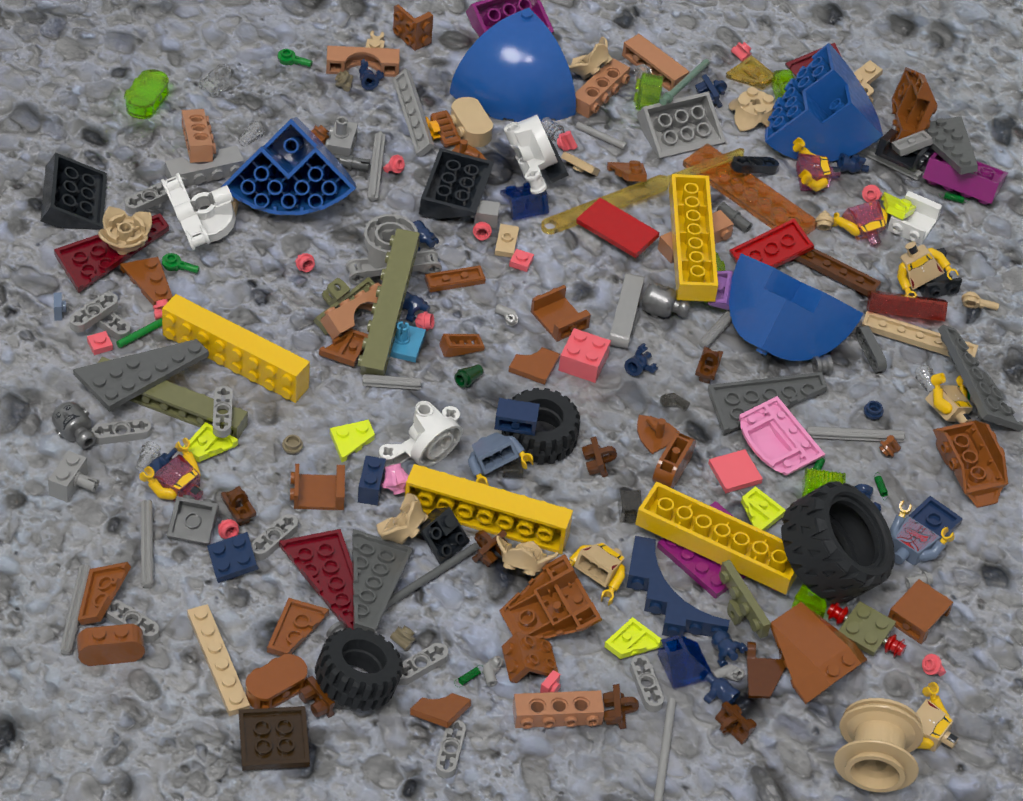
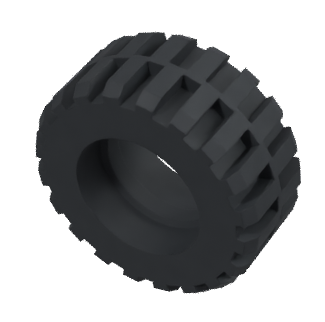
(557, 411)
(352, 686)

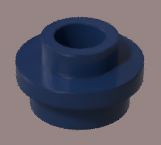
(873, 410)

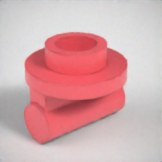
(741, 51)
(566, 141)
(395, 164)
(871, 193)
(158, 308)
(932, 665)

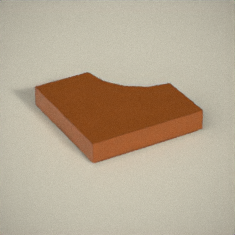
(535, 366)
(441, 711)

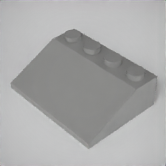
(681, 125)

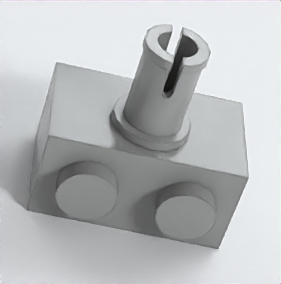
(342, 137)
(69, 476)

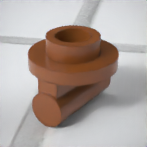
(321, 133)
(889, 446)

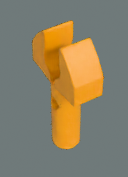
(434, 128)

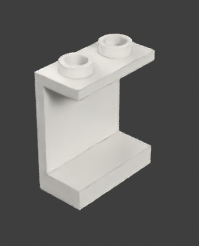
(920, 223)

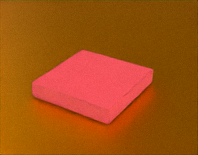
(735, 471)

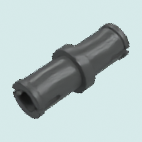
(353, 162)
(735, 217)

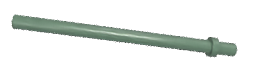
(668, 97)

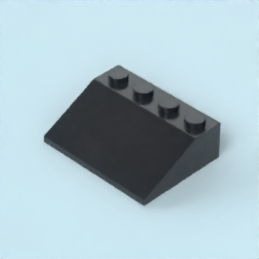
(455, 185)
(73, 194)

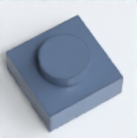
(59, 306)

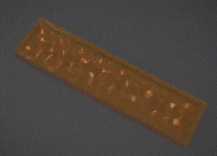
(750, 192)

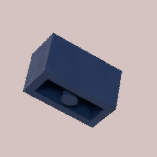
(516, 416)
(371, 480)

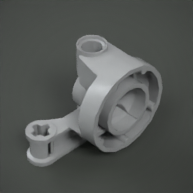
(377, 241)

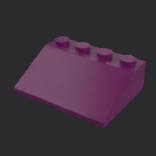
(489, 12)
(981, 184)

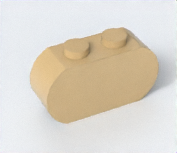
(471, 121)

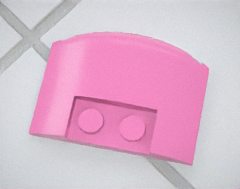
(778, 437)

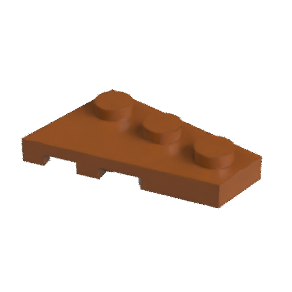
(149, 278)
(100, 591)
(295, 625)

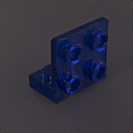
(524, 203)

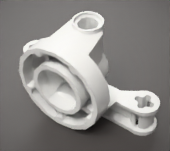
(531, 150)
(205, 216)
(430, 437)

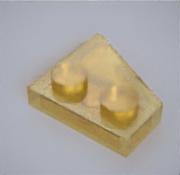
(751, 73)

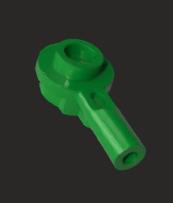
(288, 57)
(173, 262)

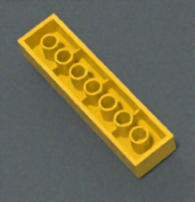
(693, 238)
(237, 348)
(492, 508)
(716, 536)

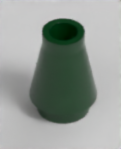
(466, 376)

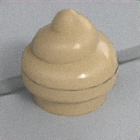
(824, 221)

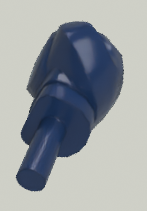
(162, 460)

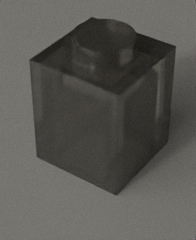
(628, 505)

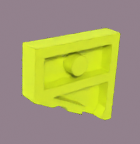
(897, 207)
(351, 437)
(206, 444)
(761, 509)
(632, 640)

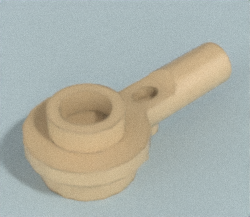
(972, 300)

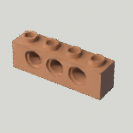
(601, 87)
(198, 136)
(550, 703)

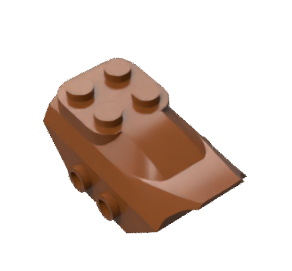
(975, 459)

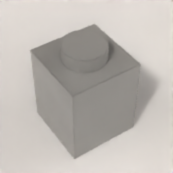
(487, 212)

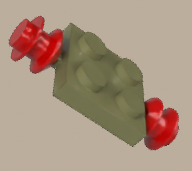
(867, 628)

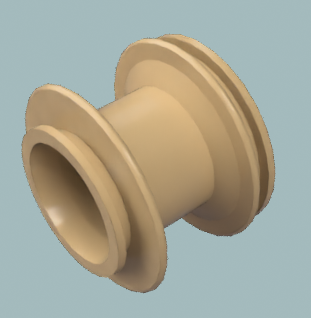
(879, 745)

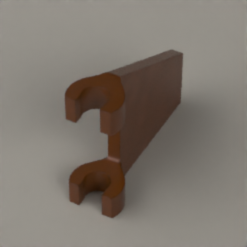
(762, 673)

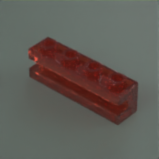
(907, 305)

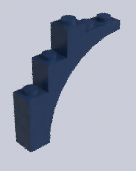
(662, 599)

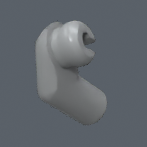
(509, 314)
(491, 669)
(730, 672)

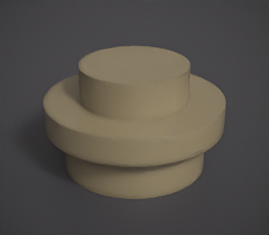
(292, 444)

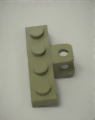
(340, 295)
(743, 602)

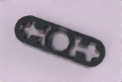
(754, 164)

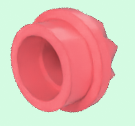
(482, 230)
(305, 262)
(425, 321)
(228, 528)

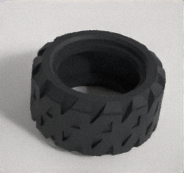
(837, 542)

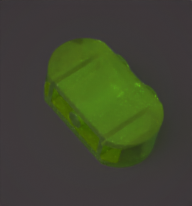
(146, 94)

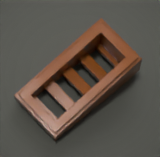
(447, 128)
(454, 345)

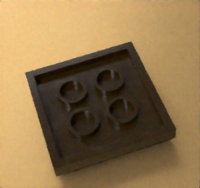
(274, 738)

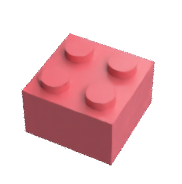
(584, 355)

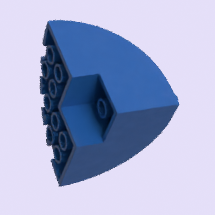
(517, 71)
(825, 110)
(291, 174)
(785, 314)

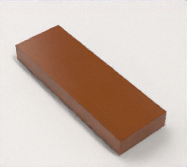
(455, 278)

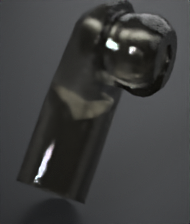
(674, 400)

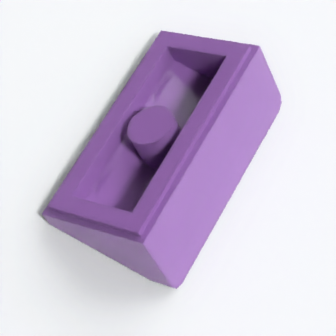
(723, 291)

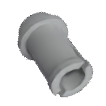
(926, 577)

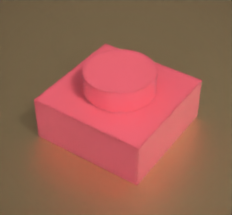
(521, 260)
(100, 343)
(551, 683)

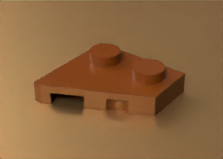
(629, 171)
(345, 348)

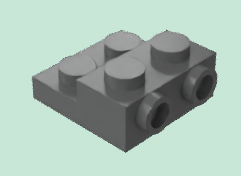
(193, 520)

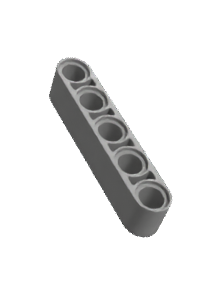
(626, 310)

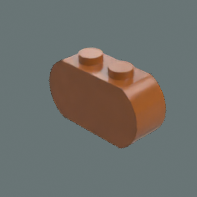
(674, 460)
(110, 644)
(276, 681)

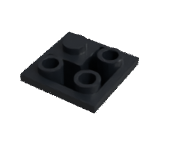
(443, 534)

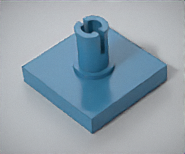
(407, 342)

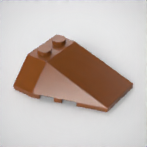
(912, 104)
(551, 604)
(813, 651)

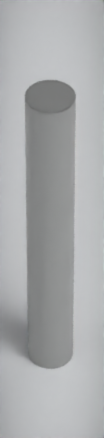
(600, 135)

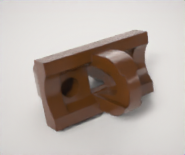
(708, 365)
(594, 450)
(233, 501)
(487, 543)
(323, 704)
(618, 714)
(731, 714)

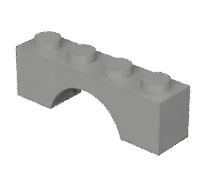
(222, 167)

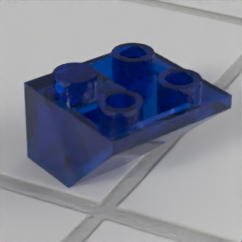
(682, 661)

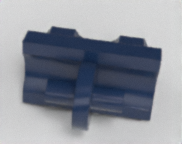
(714, 89)

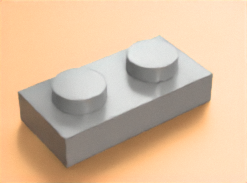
(912, 143)

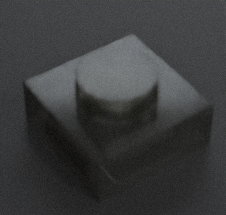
(513, 469)

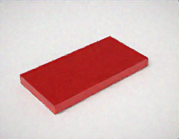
(617, 227)
(776, 245)

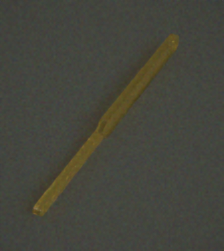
(634, 192)

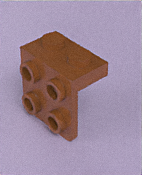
(413, 31)
(527, 654)

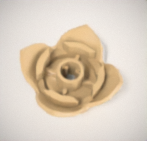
(590, 63)
(752, 108)
(123, 231)
(405, 523)
(524, 556)

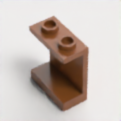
(558, 314)
(318, 491)
(919, 610)

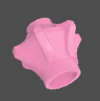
(395, 478)

